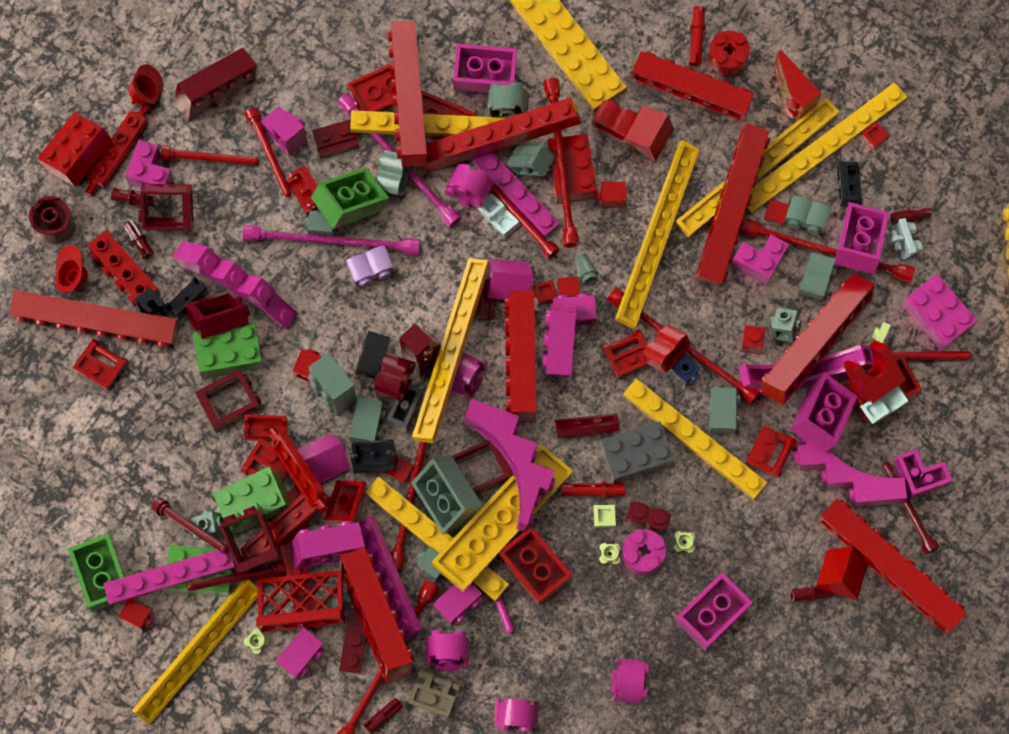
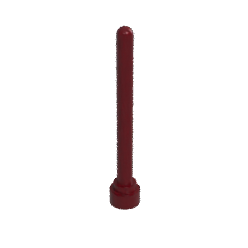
(162, 508)
(928, 544)
(275, 569)

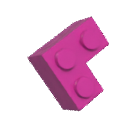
(285, 130)
(144, 167)
(760, 264)
(919, 479)

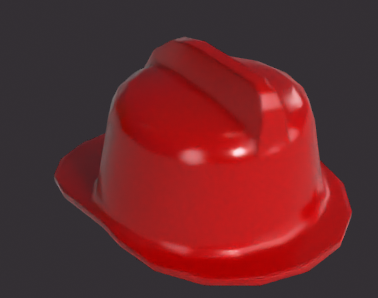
(145, 85)
(70, 271)

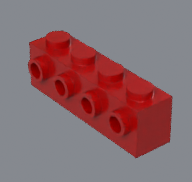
(120, 266)

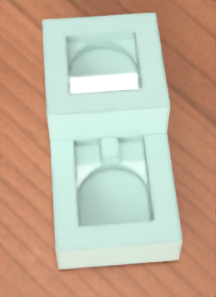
(498, 216)
(885, 405)

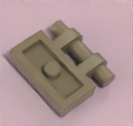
(431, 699)

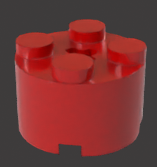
(736, 46)

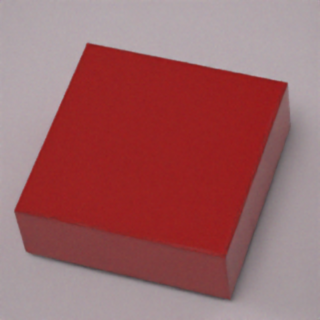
(875, 135)
(776, 212)
(568, 286)
(545, 292)
(402, 470)

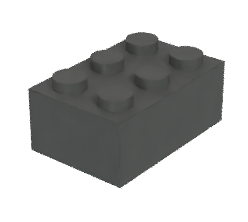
(636, 453)

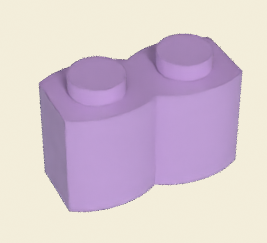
(370, 266)

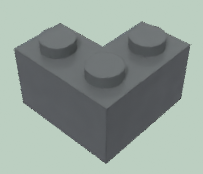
(403, 412)

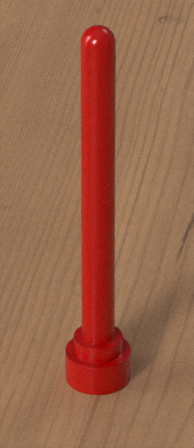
(253, 117)
(169, 153)
(549, 249)
(934, 355)

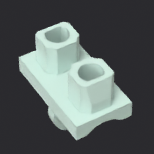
(902, 239)

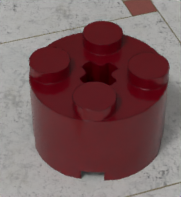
(47, 229)
(394, 377)

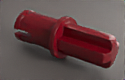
(127, 196)
(911, 214)
(138, 239)
(809, 593)
(383, 715)

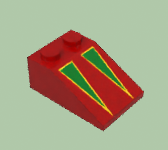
(796, 89)

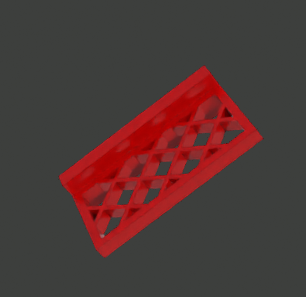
(305, 618)

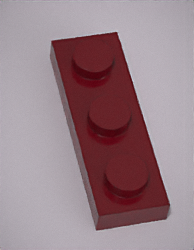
(587, 425)
(353, 645)

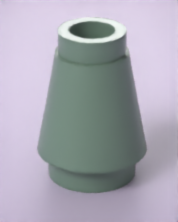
(587, 272)

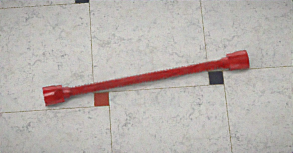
(753, 228)
(570, 236)
(746, 393)
(397, 553)
(426, 594)

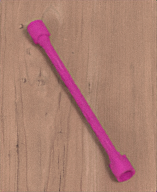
(447, 213)
(255, 233)

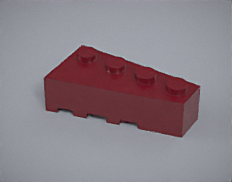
(213, 83)
(420, 347)

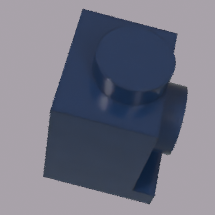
(682, 376)

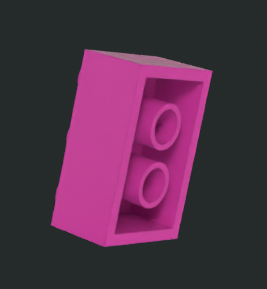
(482, 66)
(861, 238)
(939, 312)
(559, 339)
(824, 412)
(326, 544)
(713, 611)

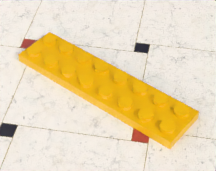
(571, 50)
(492, 527)

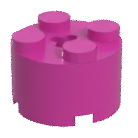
(469, 186)
(468, 376)
(654, 548)
(447, 650)
(628, 681)
(516, 713)

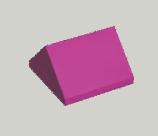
(506, 277)
(325, 457)

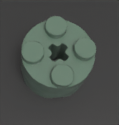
(507, 100)

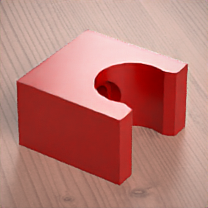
(880, 378)

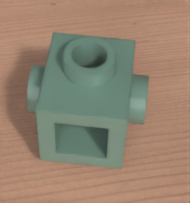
(785, 325)
(209, 522)

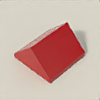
(649, 132)
(346, 501)
(842, 572)

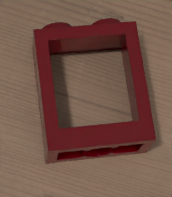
(166, 223)
(217, 314)
(224, 422)
(499, 460)
(258, 559)

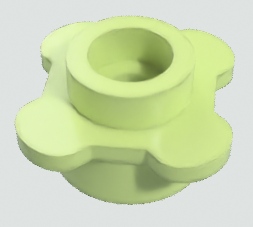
(688, 537)
(614, 549)
(256, 635)

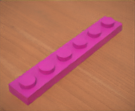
(517, 193)
(168, 576)
(391, 581)

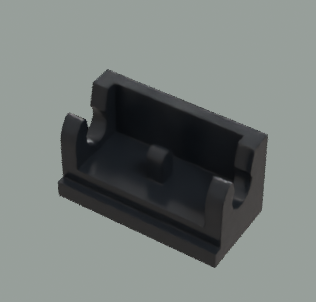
(849, 183)
(192, 292)
(150, 303)
(372, 354)
(373, 456)

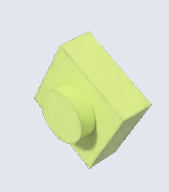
(880, 333)
(604, 516)

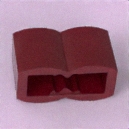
(642, 516)

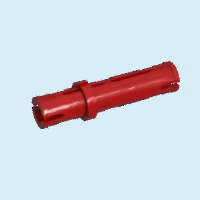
(697, 27)
(593, 489)

